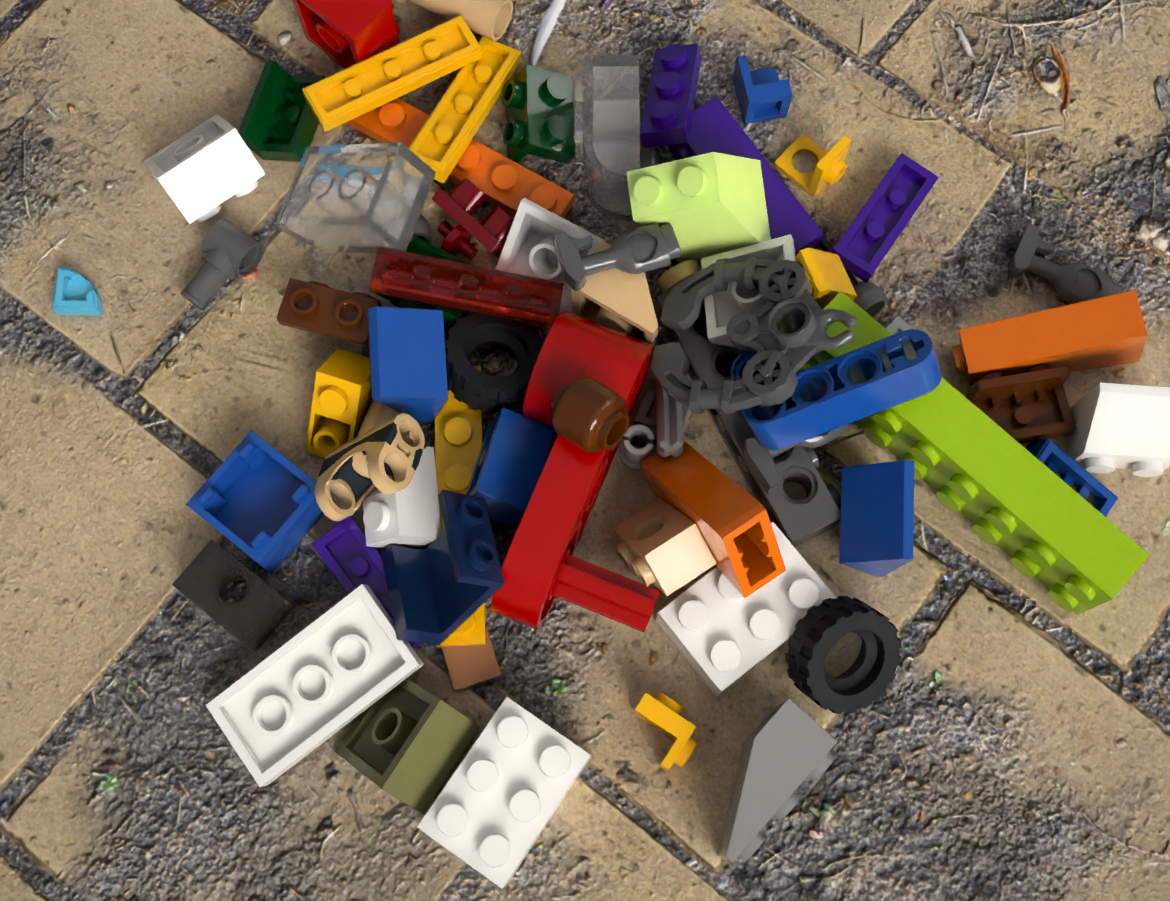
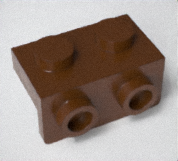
(326, 311)
(1026, 404)

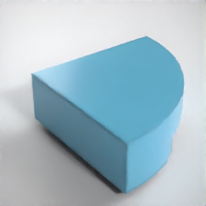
(75, 295)

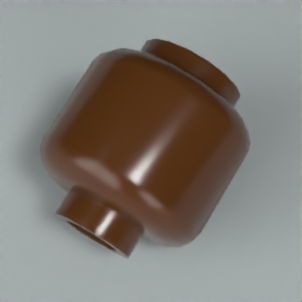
(589, 415)

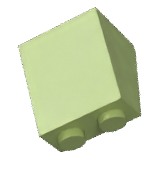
(707, 198)

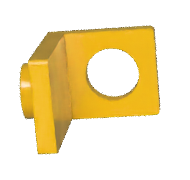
(829, 165)

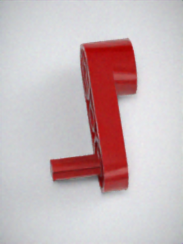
(542, 551)

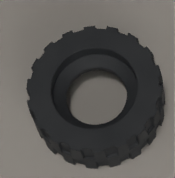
(481, 389)
(866, 676)

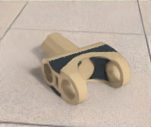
(384, 450)

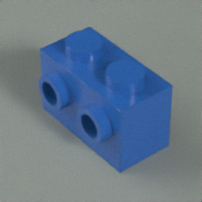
(510, 465)

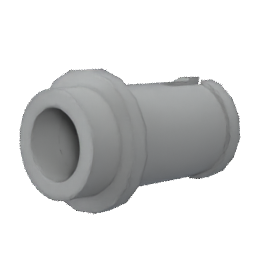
(636, 436)

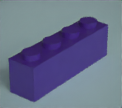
(717, 131)

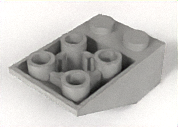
(771, 767)

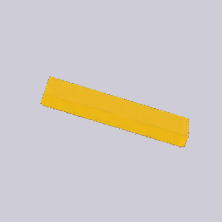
(392, 73)
(464, 107)

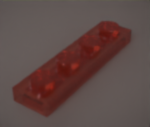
(466, 287)

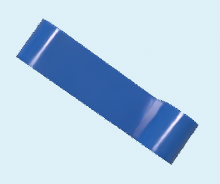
(846, 388)

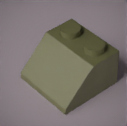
(408, 743)

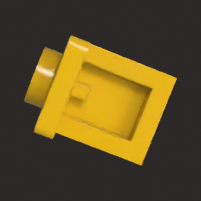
(665, 716)

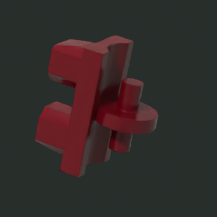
(460, 205)

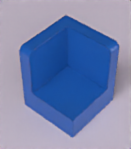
(760, 92)

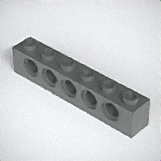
(795, 518)

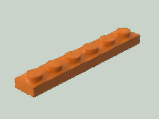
(492, 173)

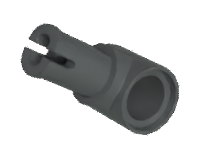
(227, 254)

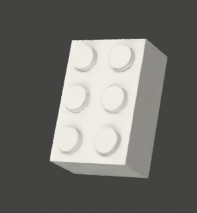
(731, 634)
(504, 792)

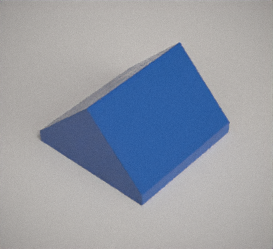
(408, 360)
(877, 516)

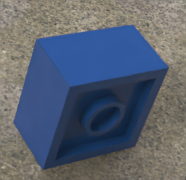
(259, 502)

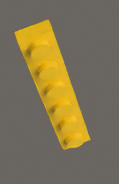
(456, 452)

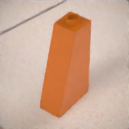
(1075, 335)
(725, 514)

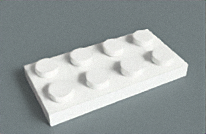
(313, 685)

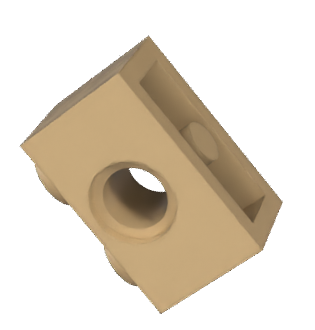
(662, 547)

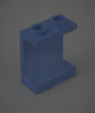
(448, 581)

